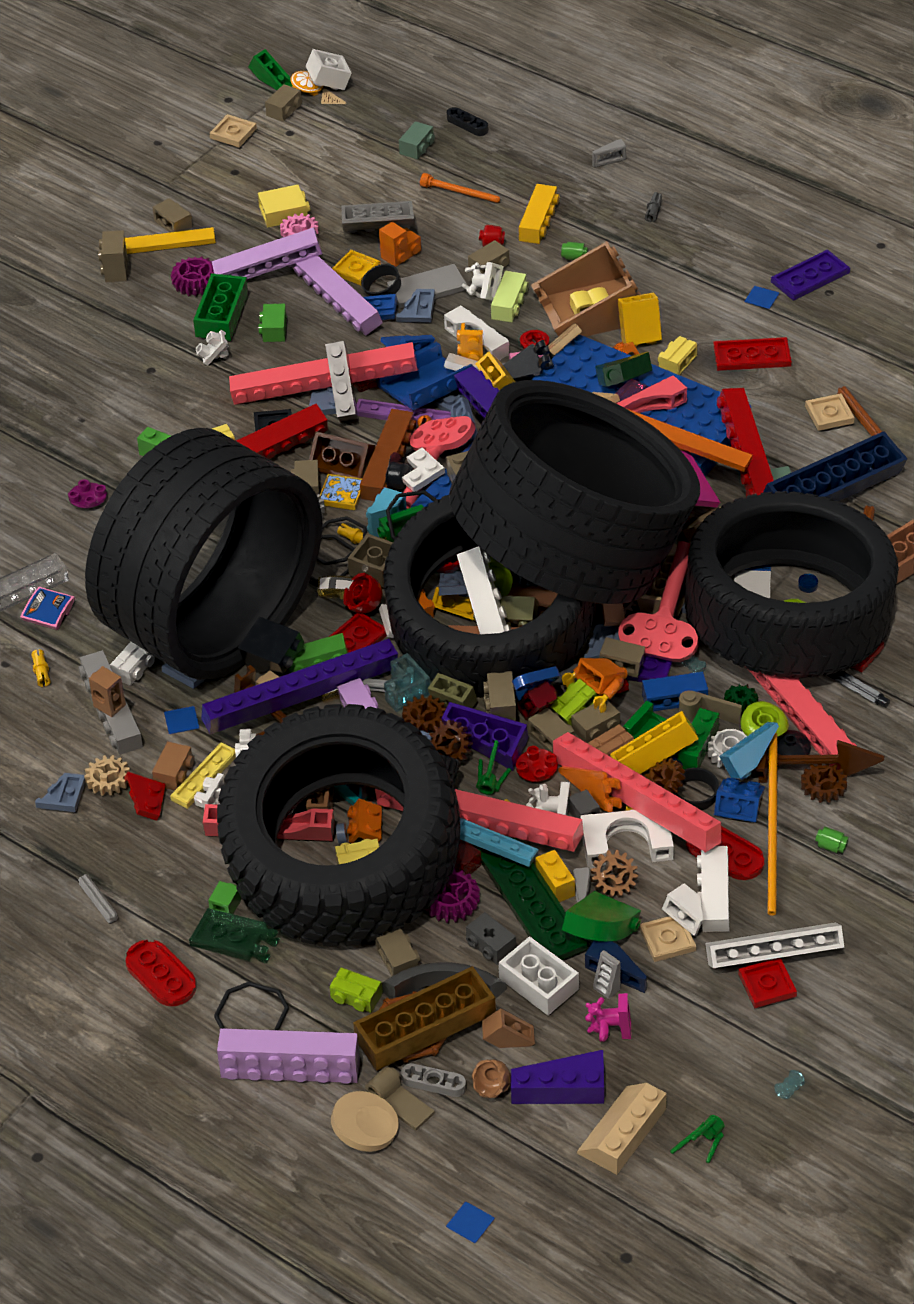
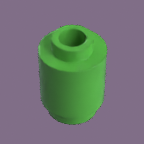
(573, 250)
(831, 840)

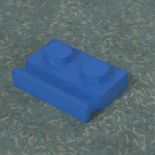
(384, 305)

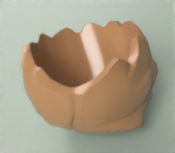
(491, 1078)

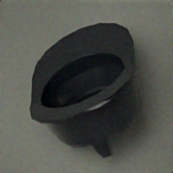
(395, 472)

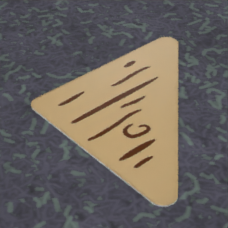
(330, 98)

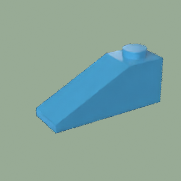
(748, 752)

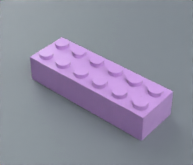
(288, 1055)

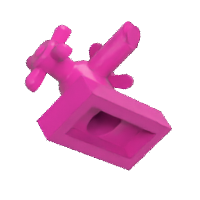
(609, 1017)

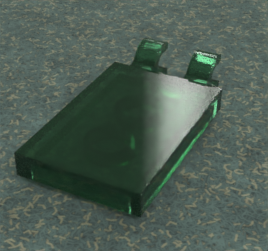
(233, 936)

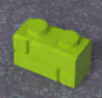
(576, 698)
(356, 990)

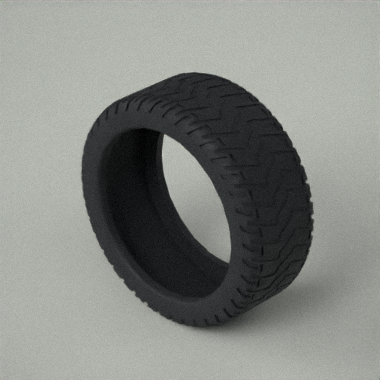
(422, 549)
(779, 634)

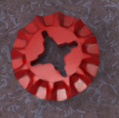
(537, 335)

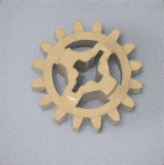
(106, 775)

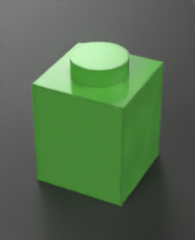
(225, 898)

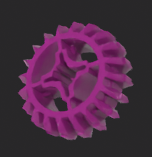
(192, 275)
(451, 901)

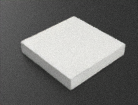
(457, 362)

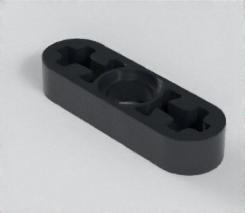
(476, 126)

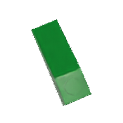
(268, 70)

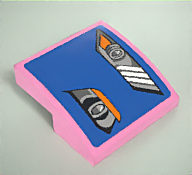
(47, 608)

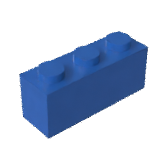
(666, 691)

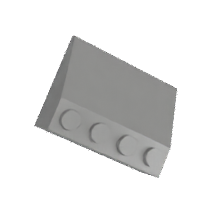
(376, 215)

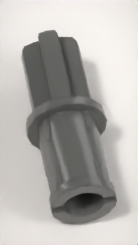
(653, 207)

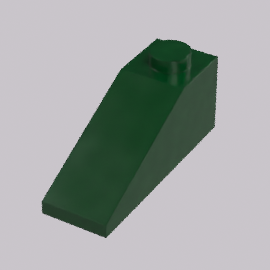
(623, 369)

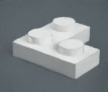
(425, 470)

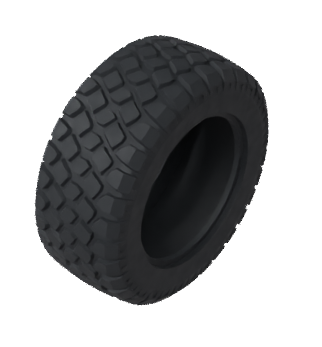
(322, 752)

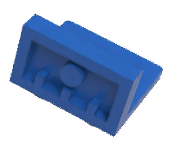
(418, 341)
(738, 799)

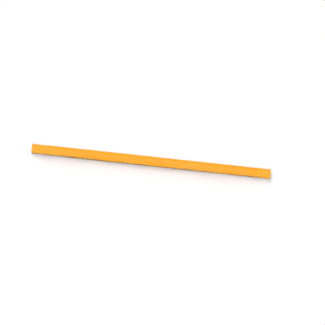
(772, 827)

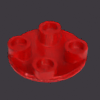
(536, 764)

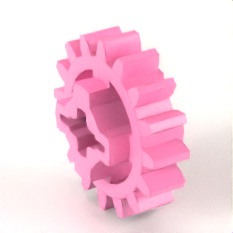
(297, 224)

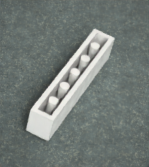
(482, 591)
(774, 945)

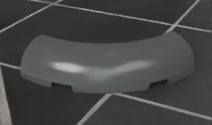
(431, 973)

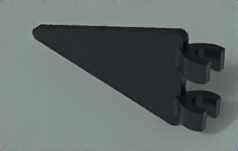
(528, 363)

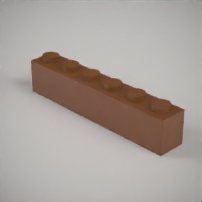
(393, 438)

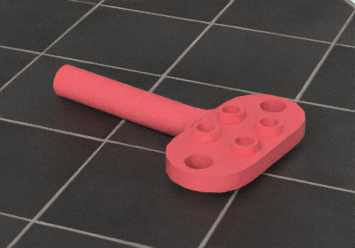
(439, 436)
(660, 631)

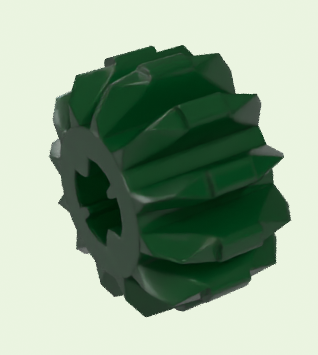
(741, 695)

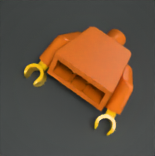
(601, 676)

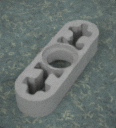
(428, 1072)

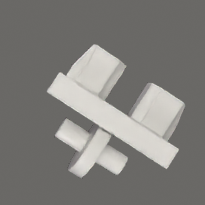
(216, 348)
(213, 788)

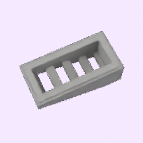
(617, 151)
(582, 882)
(607, 977)

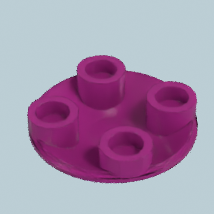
(87, 494)

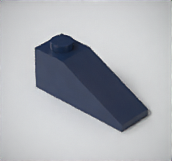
(629, 972)

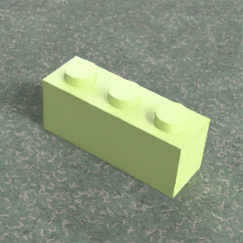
(509, 296)

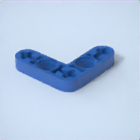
(533, 679)

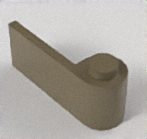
(691, 702)
(407, 1106)

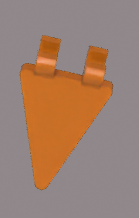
(596, 783)

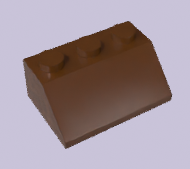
(341, 455)

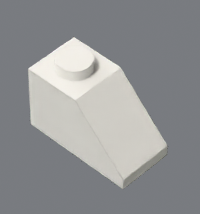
(685, 908)

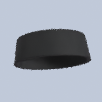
(377, 272)
(703, 775)

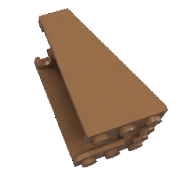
(587, 272)

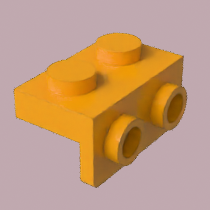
(470, 343)

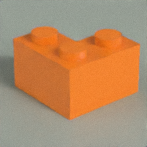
(398, 243)

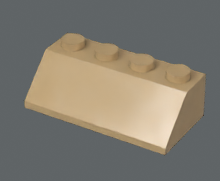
(624, 1126)

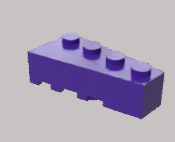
(486, 729)
(560, 1081)

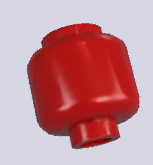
(490, 234)

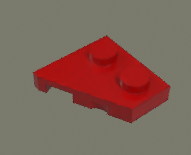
(146, 795)

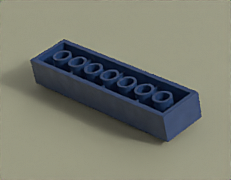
(845, 470)

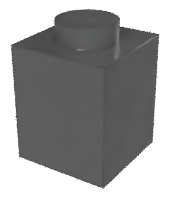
(582, 804)

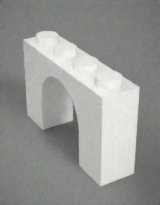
(602, 826)

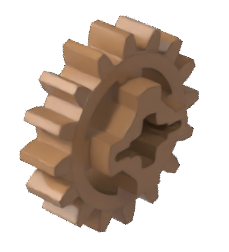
(611, 864)

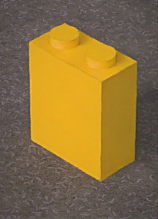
(640, 319)

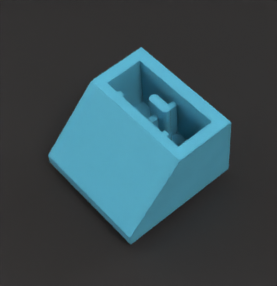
(379, 508)

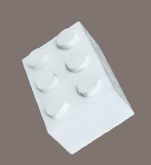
(538, 975)

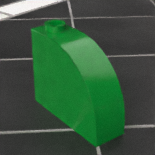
(601, 918)

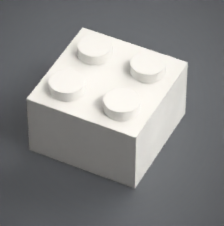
(328, 69)

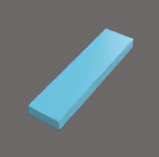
(497, 843)

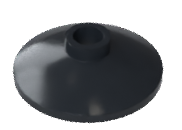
(793, 743)

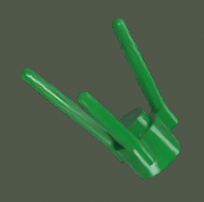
(488, 783)
(709, 1129)

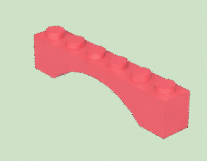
(662, 395)
(306, 825)

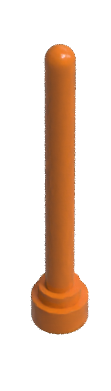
(428, 181)

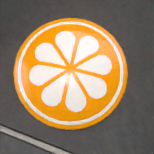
(303, 81)

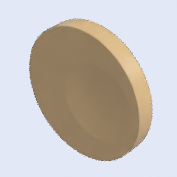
(364, 1121)

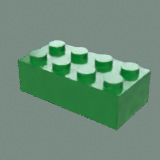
(221, 305)

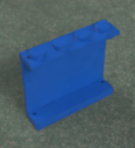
(424, 385)

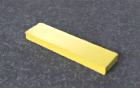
(213, 764)

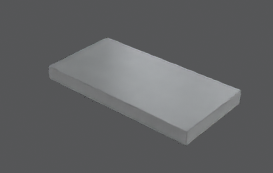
(444, 280)

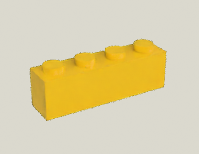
(538, 213)
(657, 744)

